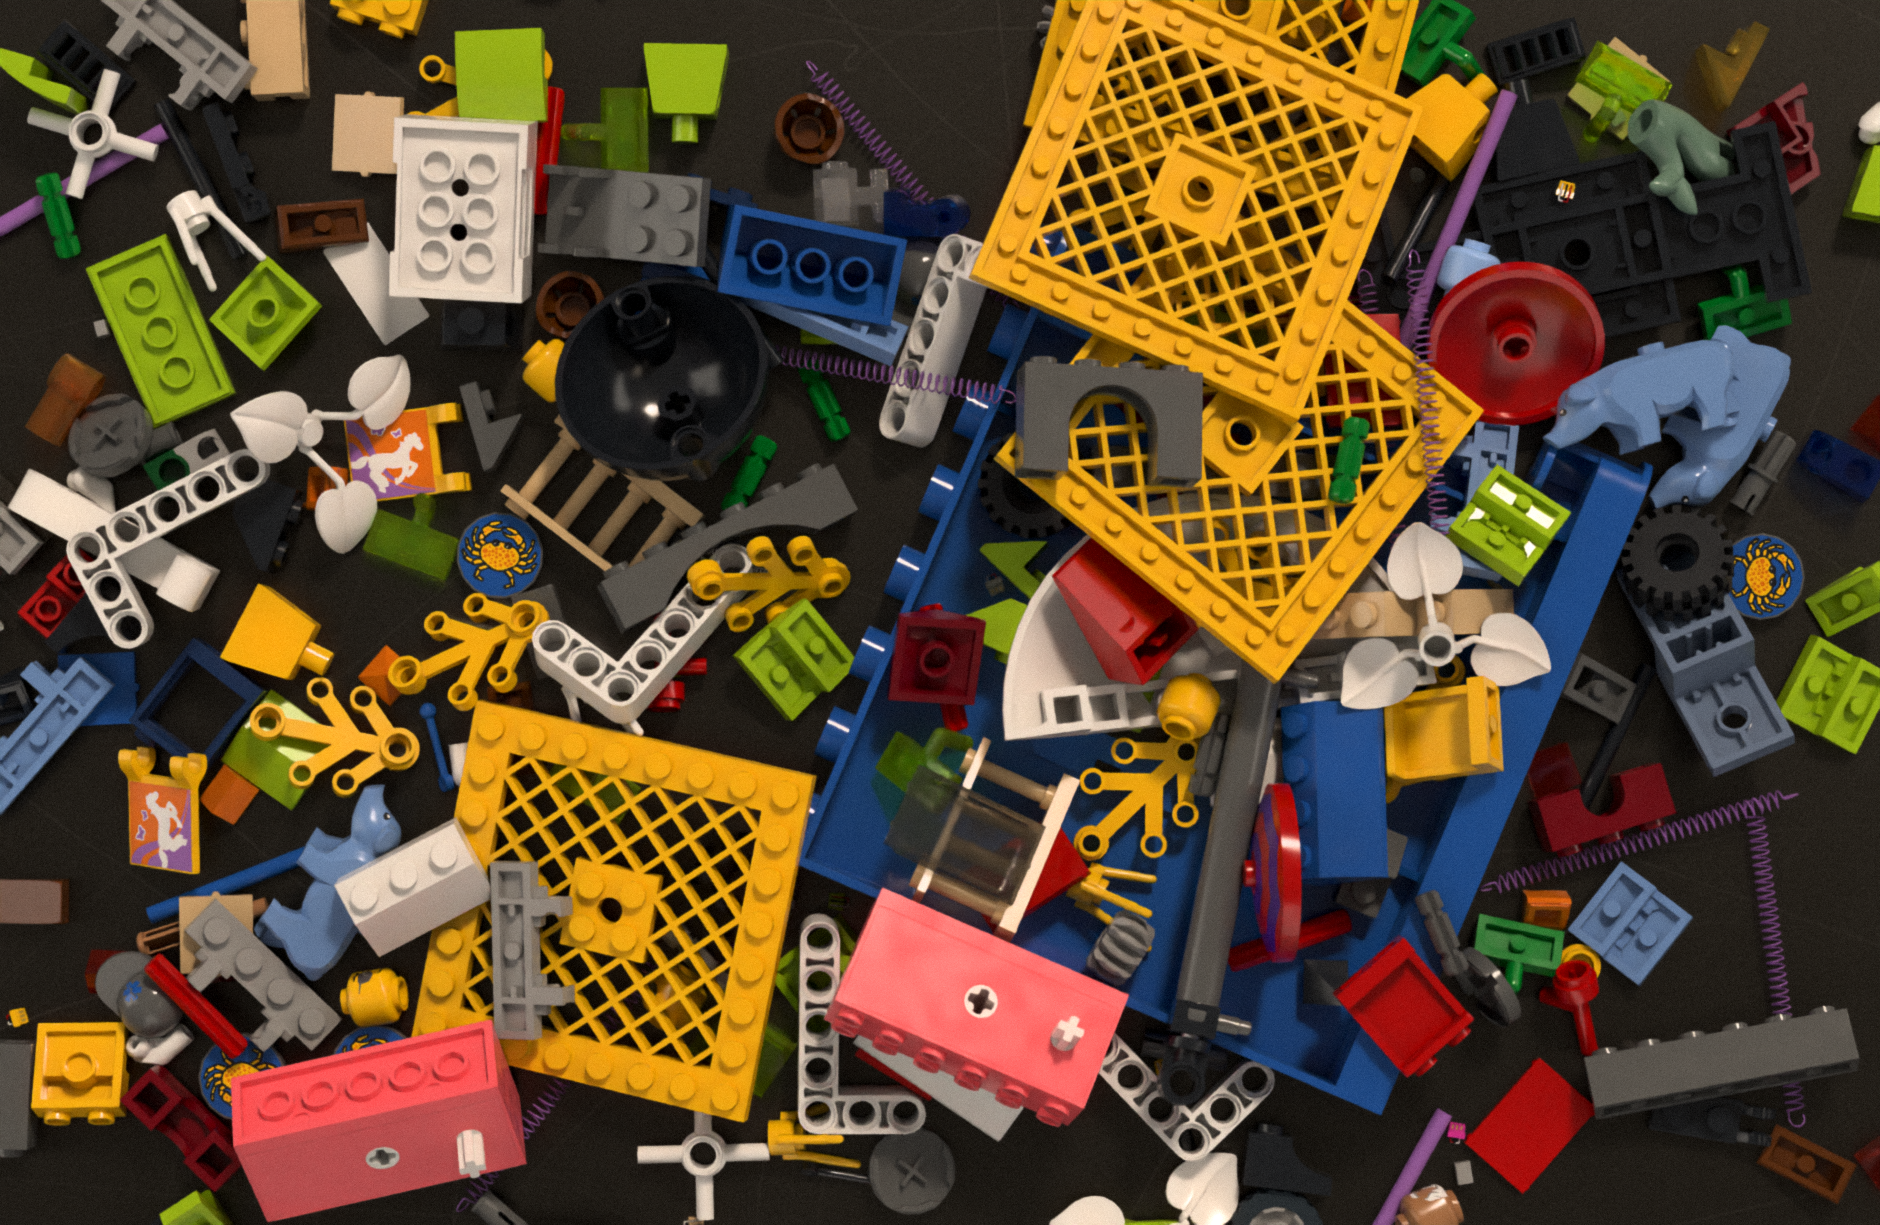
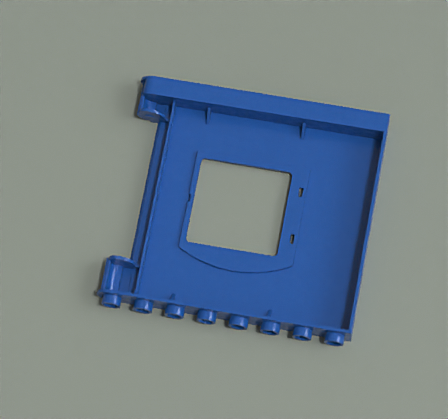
(1447, 823)

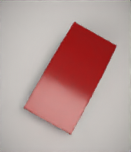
(54, 598)

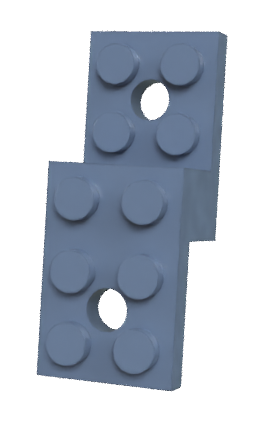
(1713, 674)

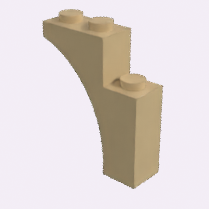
(1391, 616)

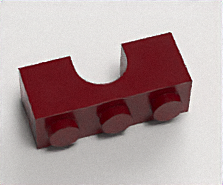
(1638, 799)
(173, 1110)

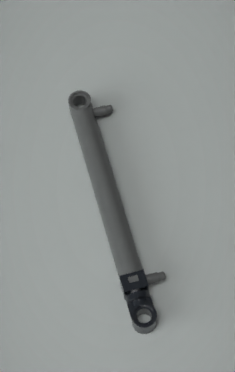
(1220, 882)

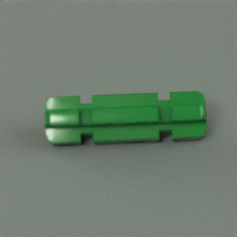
(58, 215)
(824, 402)
(1349, 460)
(750, 472)

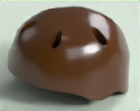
(807, 130)
(570, 306)

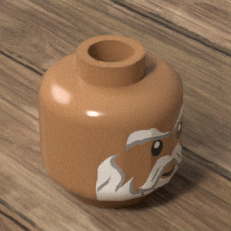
(1430, 1207)

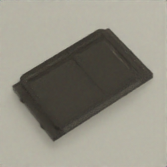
(964, 836)

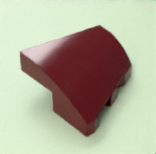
(1793, 133)

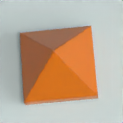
(376, 675)

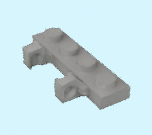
(204, 58)
(235, 951)
(518, 985)

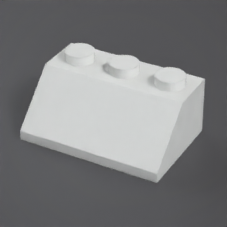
(415, 887)

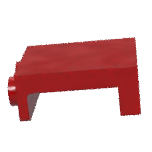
(1404, 1008)

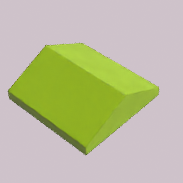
(265, 313)
(269, 761)

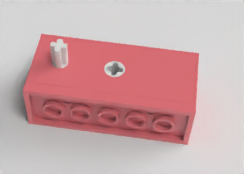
(1034, 1024)
(377, 1121)

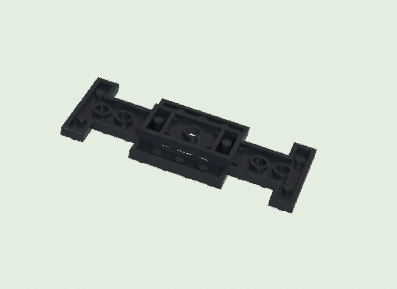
(1629, 231)

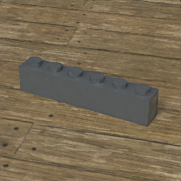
(1721, 1062)

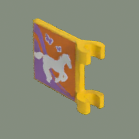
(405, 454)
(163, 810)

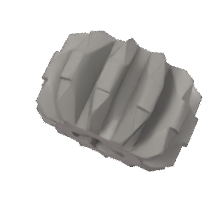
(1120, 947)

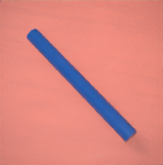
(229, 884)

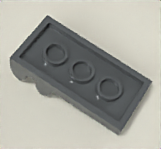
(626, 215)

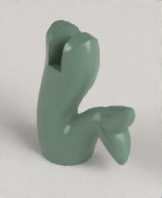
(1676, 140)

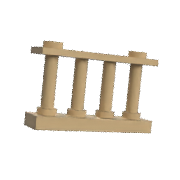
(677, 511)
(1052, 799)

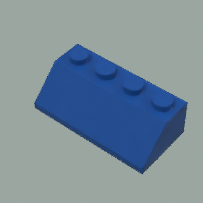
(810, 264)
(1339, 790)

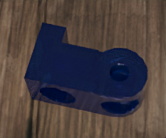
(923, 217)
(1840, 464)

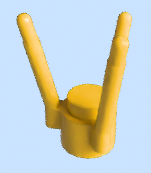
(1094, 890)
(790, 1139)

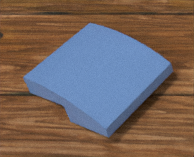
(1630, 924)

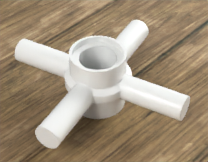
(76, 127)
(703, 1172)

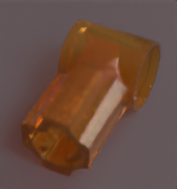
(70, 390)

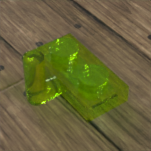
(1620, 83)
(621, 129)
(413, 541)
(905, 754)

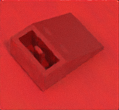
(1121, 614)

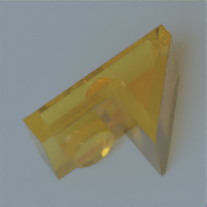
(1724, 73)

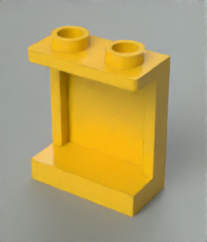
(1444, 733)

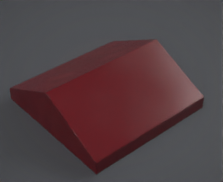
(936, 657)

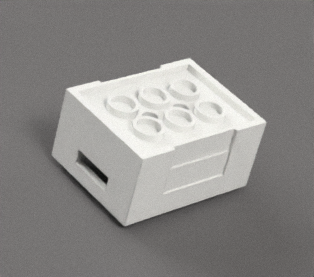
(497, 211)

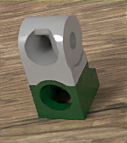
(186, 459)

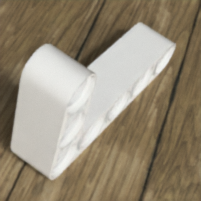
(934, 343)
(151, 527)
(176, 573)
(652, 645)
(826, 1046)
(1181, 1117)

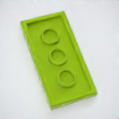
(161, 331)

